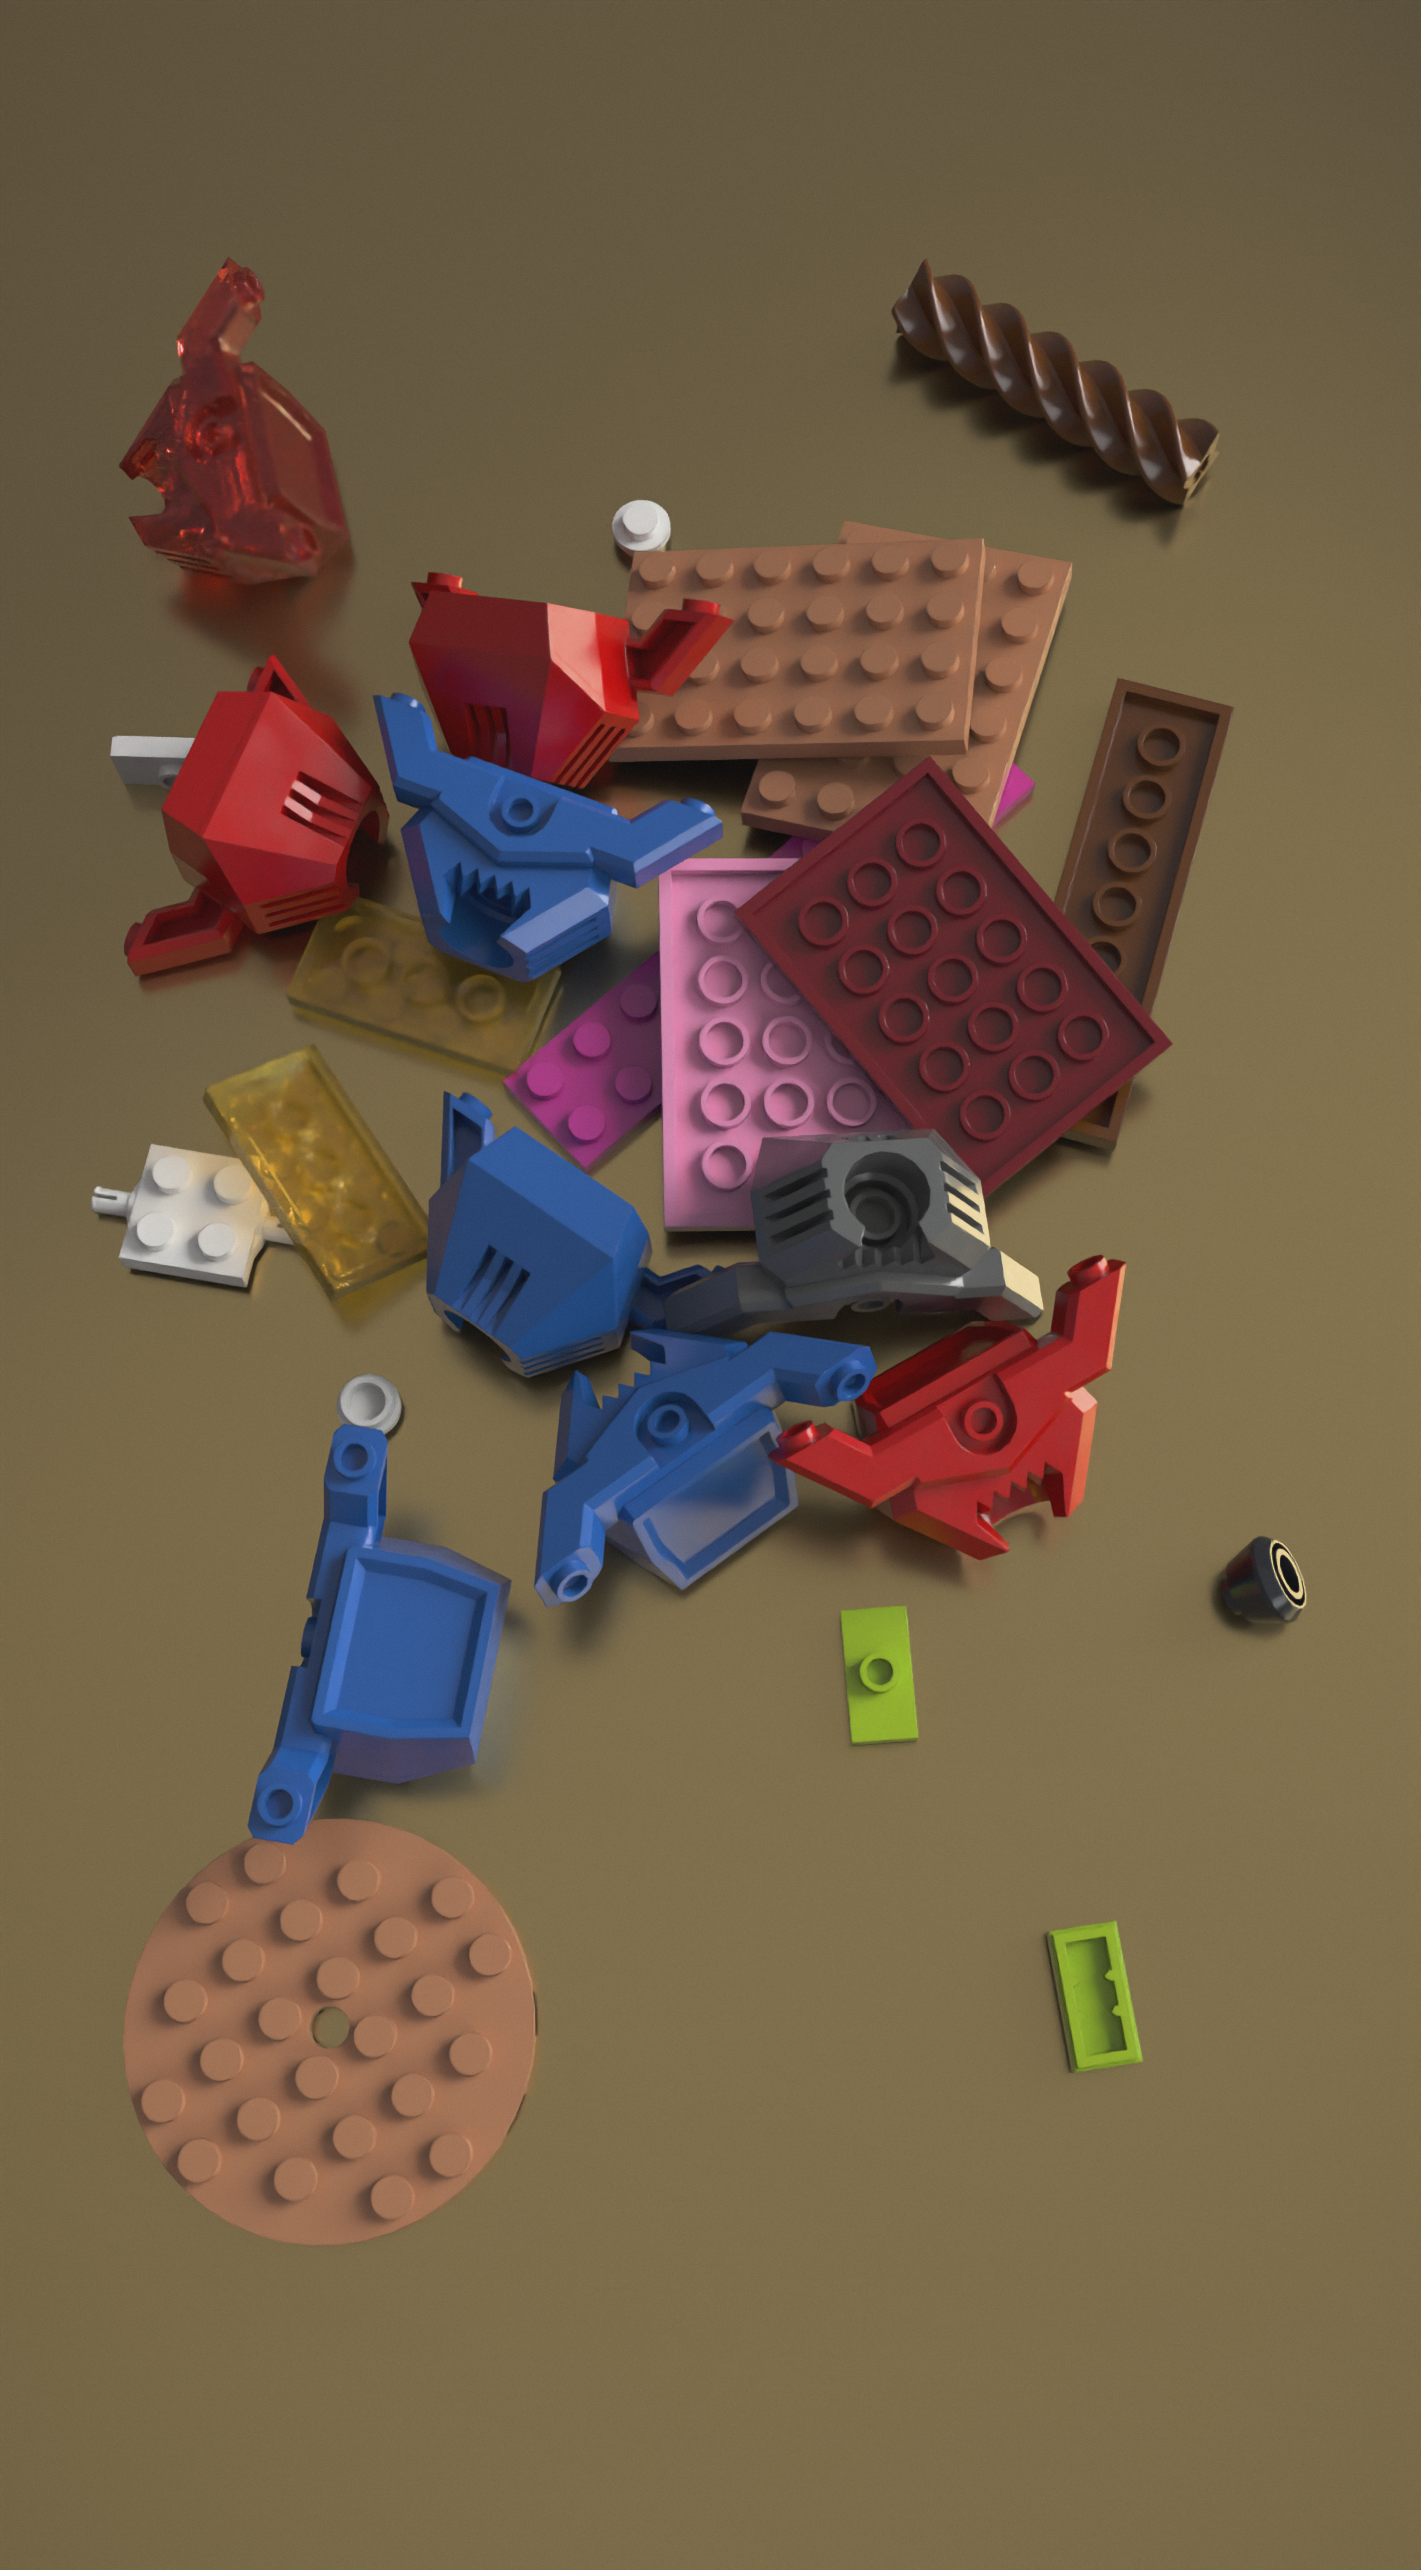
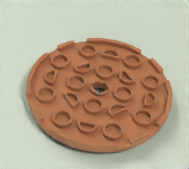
(351, 2134)

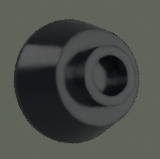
(1264, 1583)

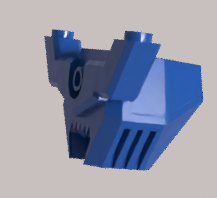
(513, 864)
(536, 1248)
(681, 1457)
(390, 1656)

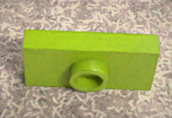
(878, 1675)
(1094, 1997)

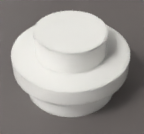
(641, 527)
(369, 1403)

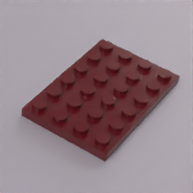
(952, 977)

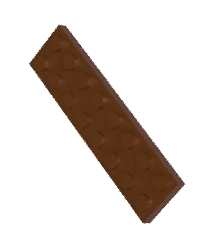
(1139, 846)

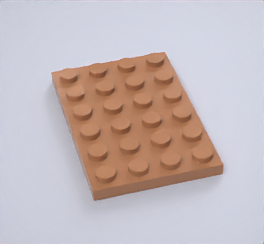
(1015, 632)
(824, 652)

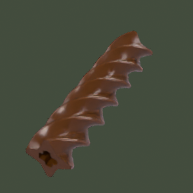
(1045, 381)

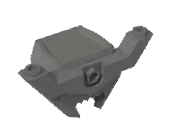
(862, 1228)

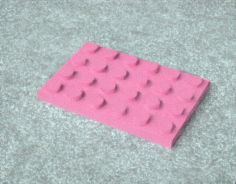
(738, 1050)

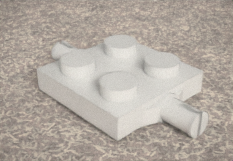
(193, 1217)

